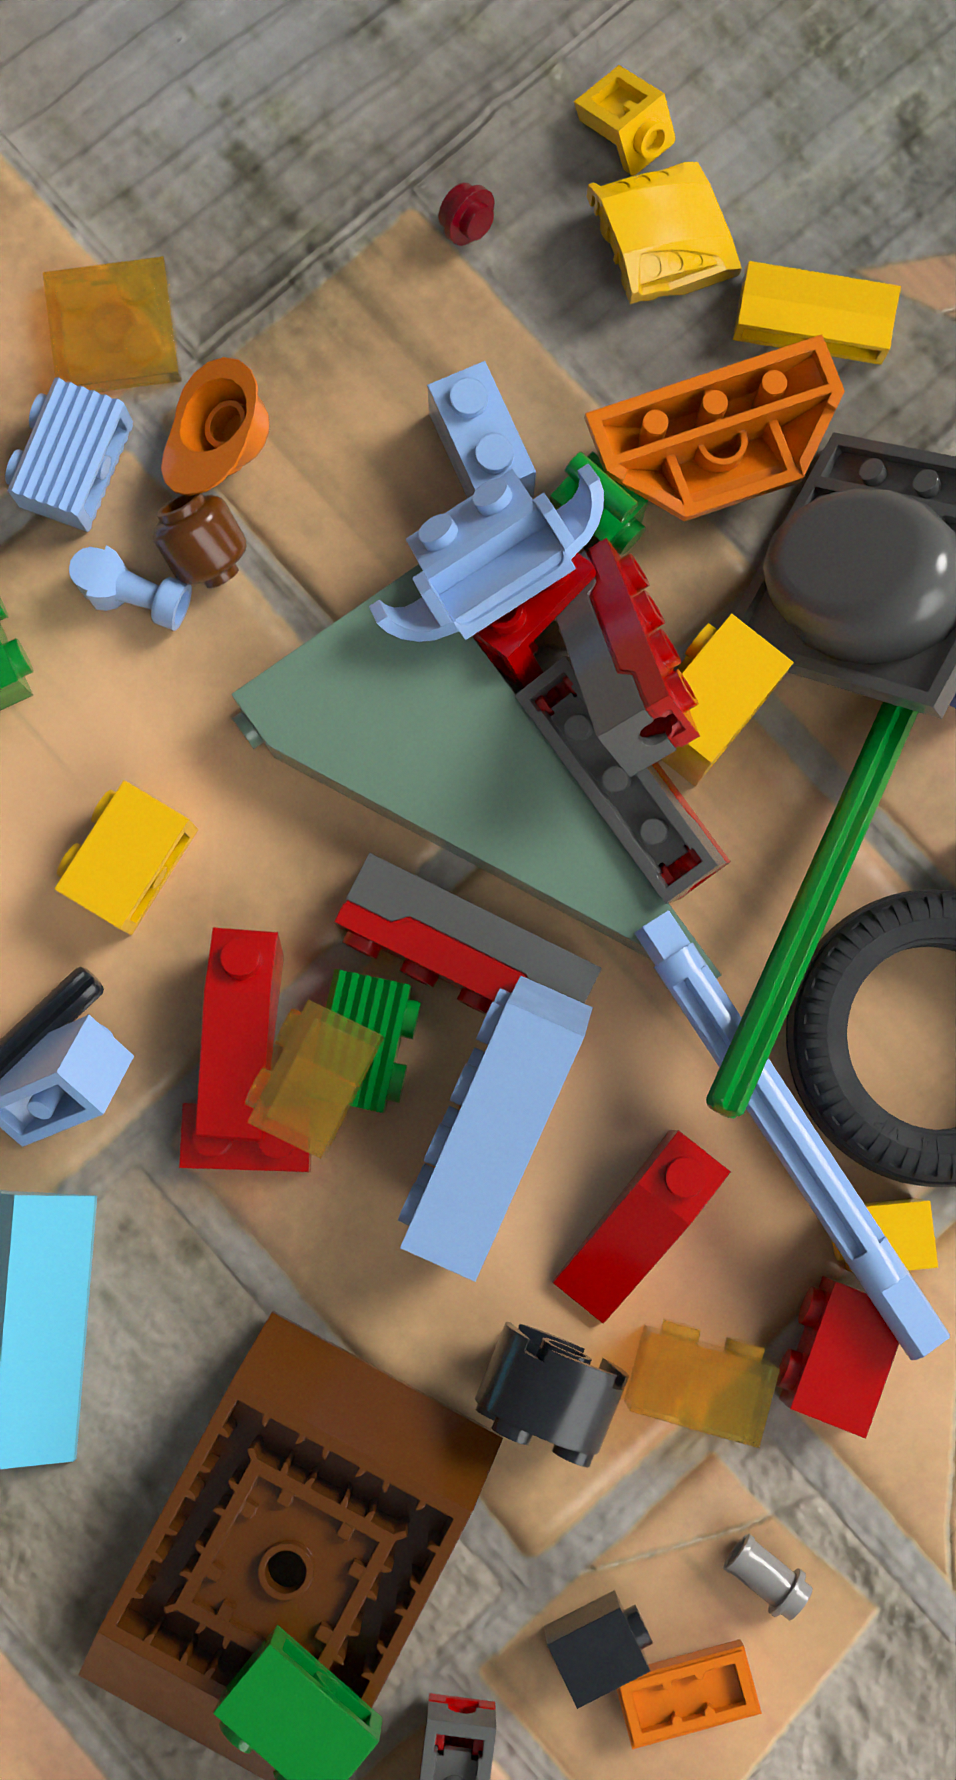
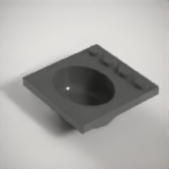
(866, 575)

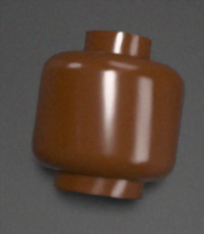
(199, 539)

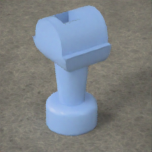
(109, 584)

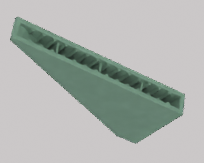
(451, 756)

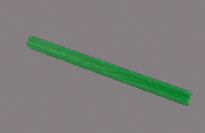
(809, 913)

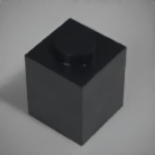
(599, 1648)

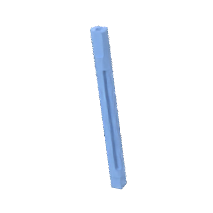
(798, 1146)

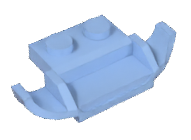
(491, 556)

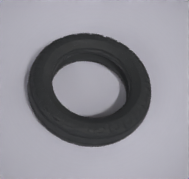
(819, 1041)

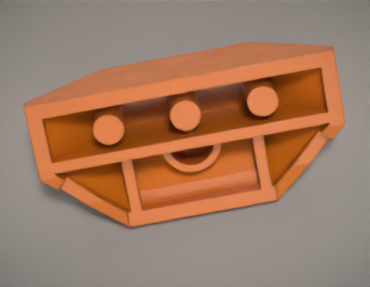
(722, 431)

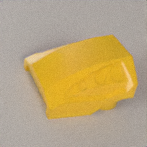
(665, 232)

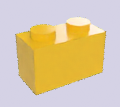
(125, 856)

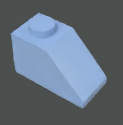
(62, 1081)

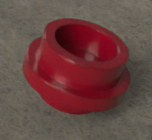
(466, 213)

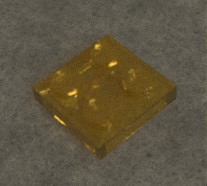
(113, 325)

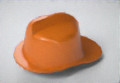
(215, 427)

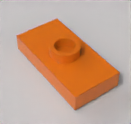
(689, 1694)

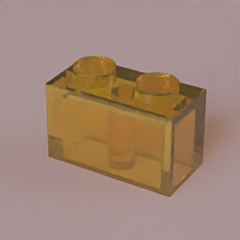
(313, 1078)
(701, 1383)

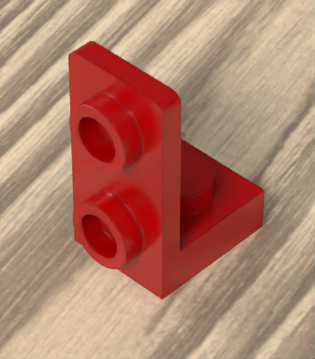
(511, 638)

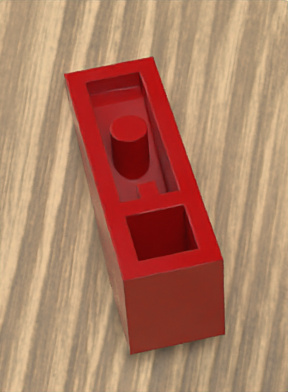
(236, 1028)
(641, 1225)

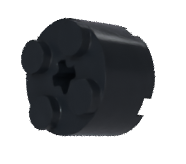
(549, 1392)

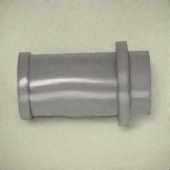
(769, 1578)

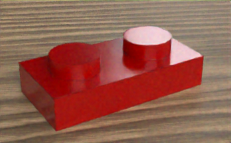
(225, 1154)

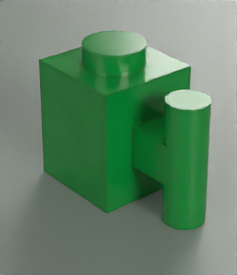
(621, 511)

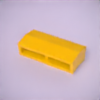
(795, 304)

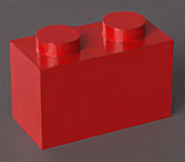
(839, 1358)

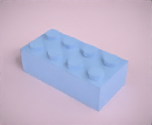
(490, 1140)

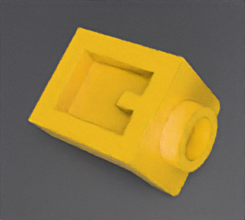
(628, 115)

